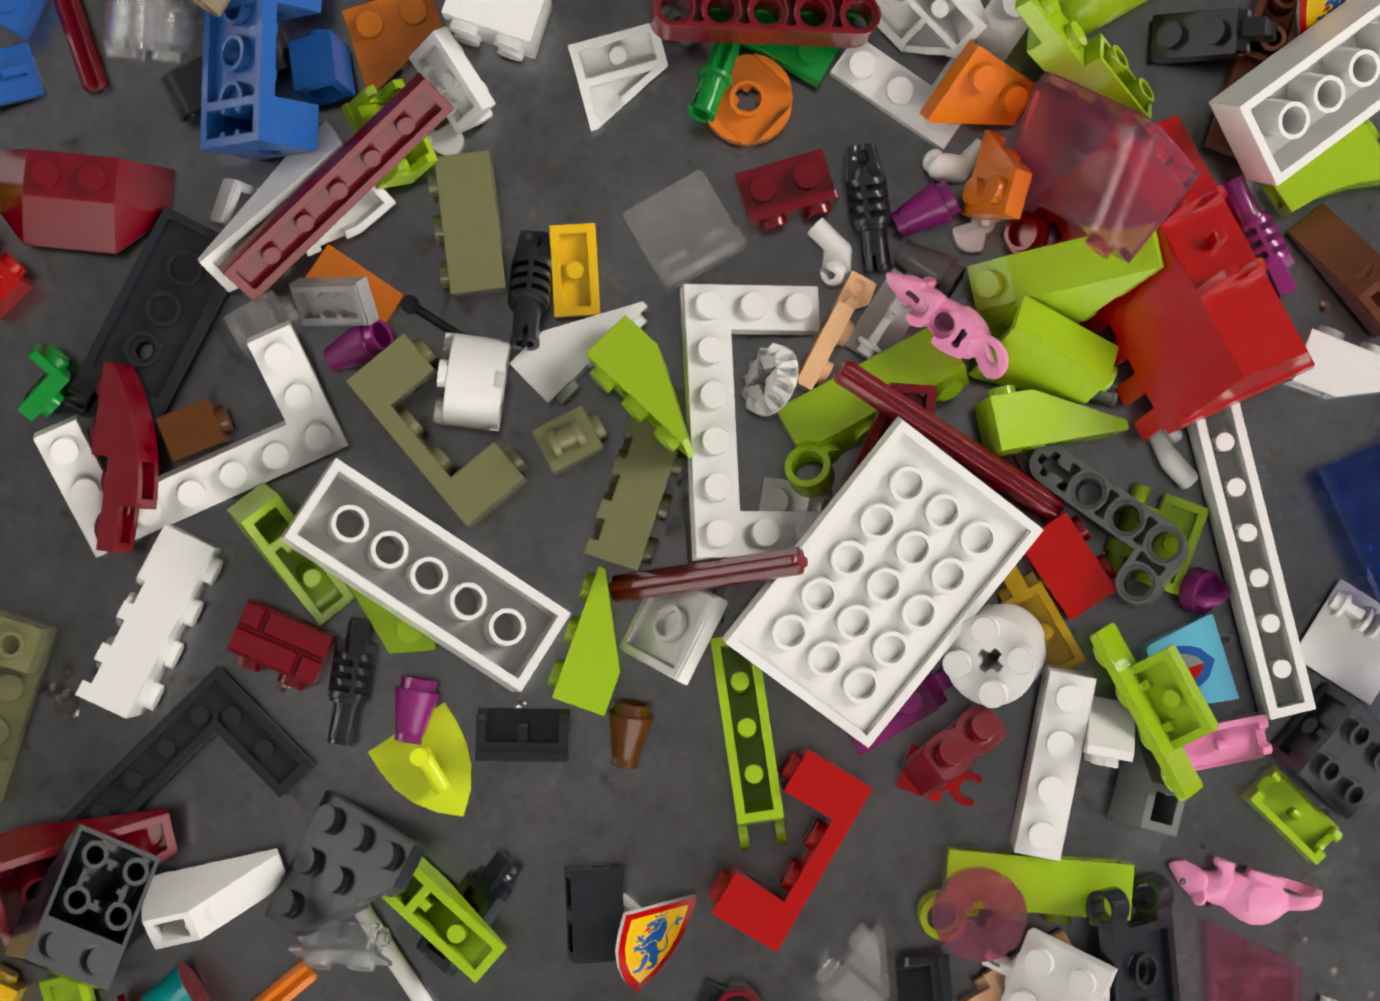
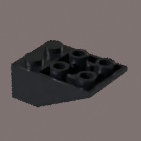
(84, 909)

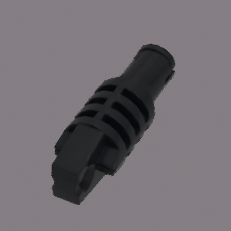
(869, 204)
(529, 287)
(350, 680)

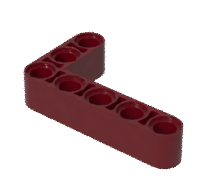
(786, 30)

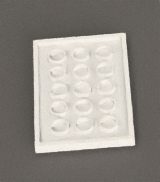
(886, 584)

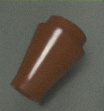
(628, 731)

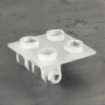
(1346, 642)

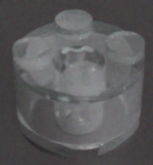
(153, 27)

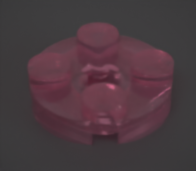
(1000, 932)

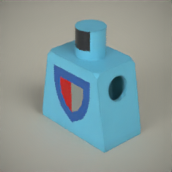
(1202, 653)

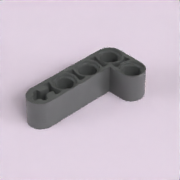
(1105, 513)

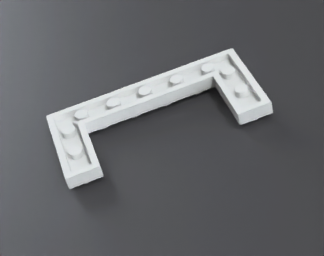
(903, 93)
(707, 321)
(304, 435)

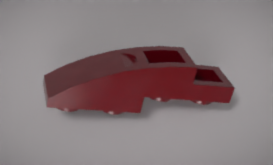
(128, 439)

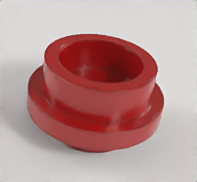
(1027, 232)

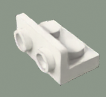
(451, 73)

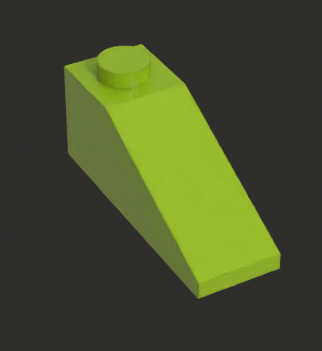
(1031, 419)
(263, 521)
(448, 921)

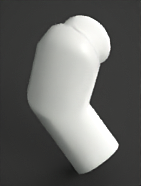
(949, 166)

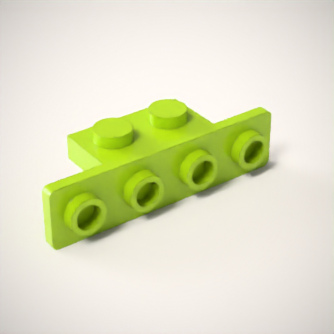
(1162, 702)

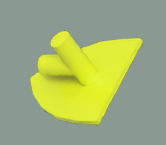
(430, 772)

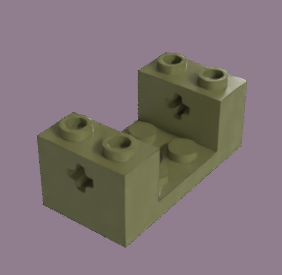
(396, 380)
(23, 660)

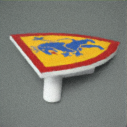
(650, 937)

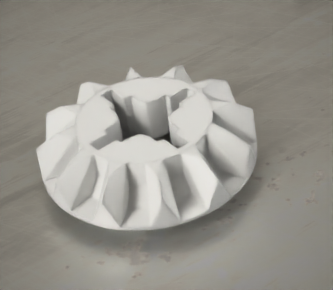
(779, 384)

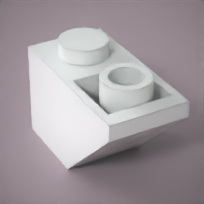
(1109, 733)

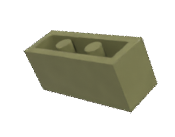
(468, 225)

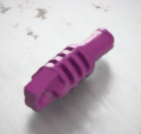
(1261, 235)

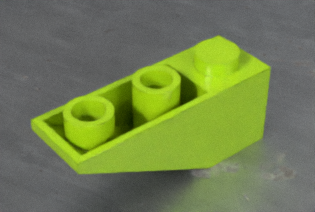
(637, 371)
(593, 657)

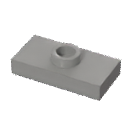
(334, 301)

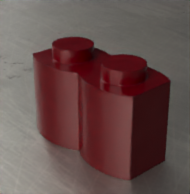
(954, 749)

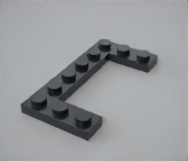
(209, 709)

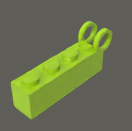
(748, 742)
(1047, 885)

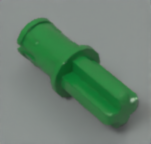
(713, 82)

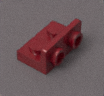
(787, 189)

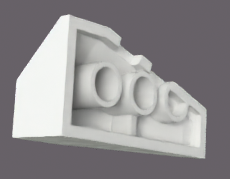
(276, 190)

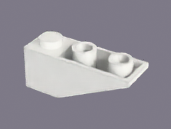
(561, 355)
(1339, 366)
(202, 898)

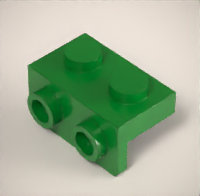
(47, 390)

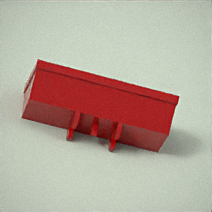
(1204, 323)

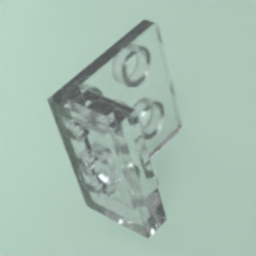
(684, 231)

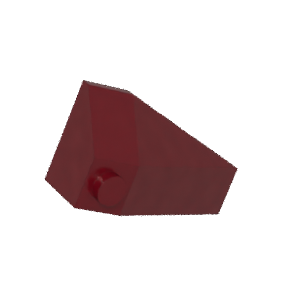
(30, 851)

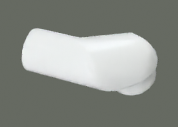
(836, 253)
(1171, 460)

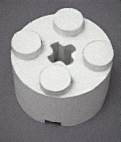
(472, 382)
(982, 675)

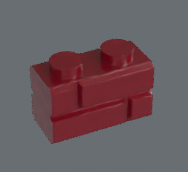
(281, 644)

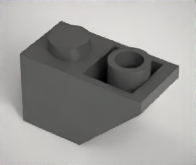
(1142, 796)

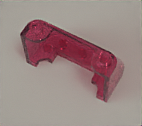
(1099, 165)

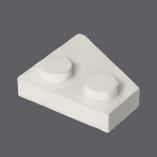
(615, 69)

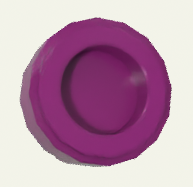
(1202, 591)

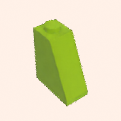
(1051, 353)

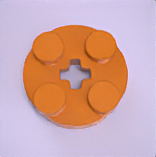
(774, 101)

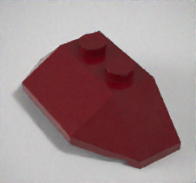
(81, 199)

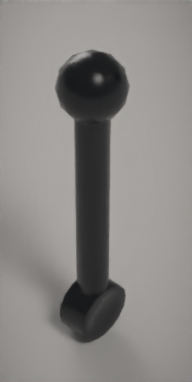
(411, 305)

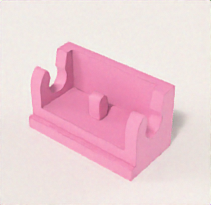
(1235, 741)

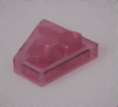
(1246, 970)

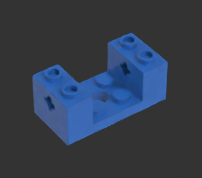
(239, 94)

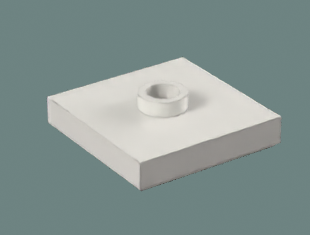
(674, 631)

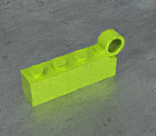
(834, 420)

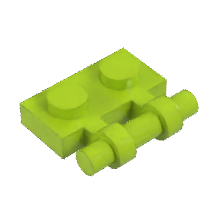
(1181, 513)

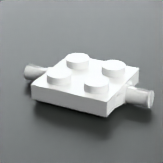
(1053, 972)

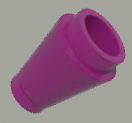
(927, 209)
(358, 346)
(414, 707)

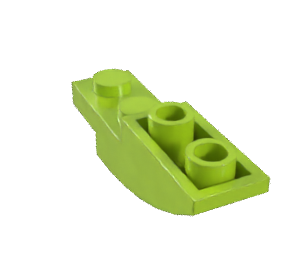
(1094, 63)

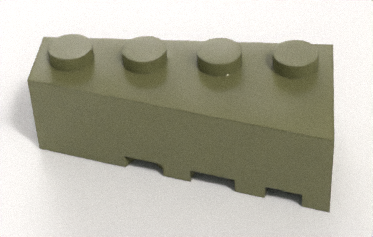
(636, 496)

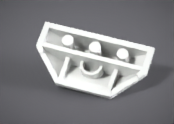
(932, 25)

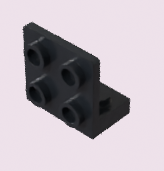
(1333, 750)

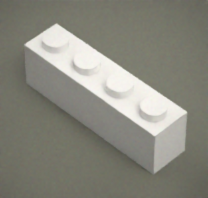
(1052, 761)

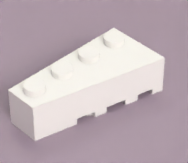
(153, 623)

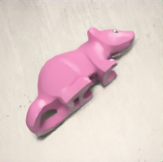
(955, 327)
(1249, 896)

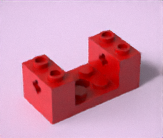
(761, 908)

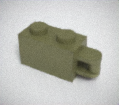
(571, 439)

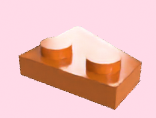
(997, 182)

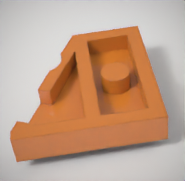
(387, 34)
(978, 91)

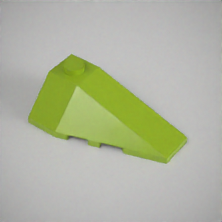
(1062, 277)

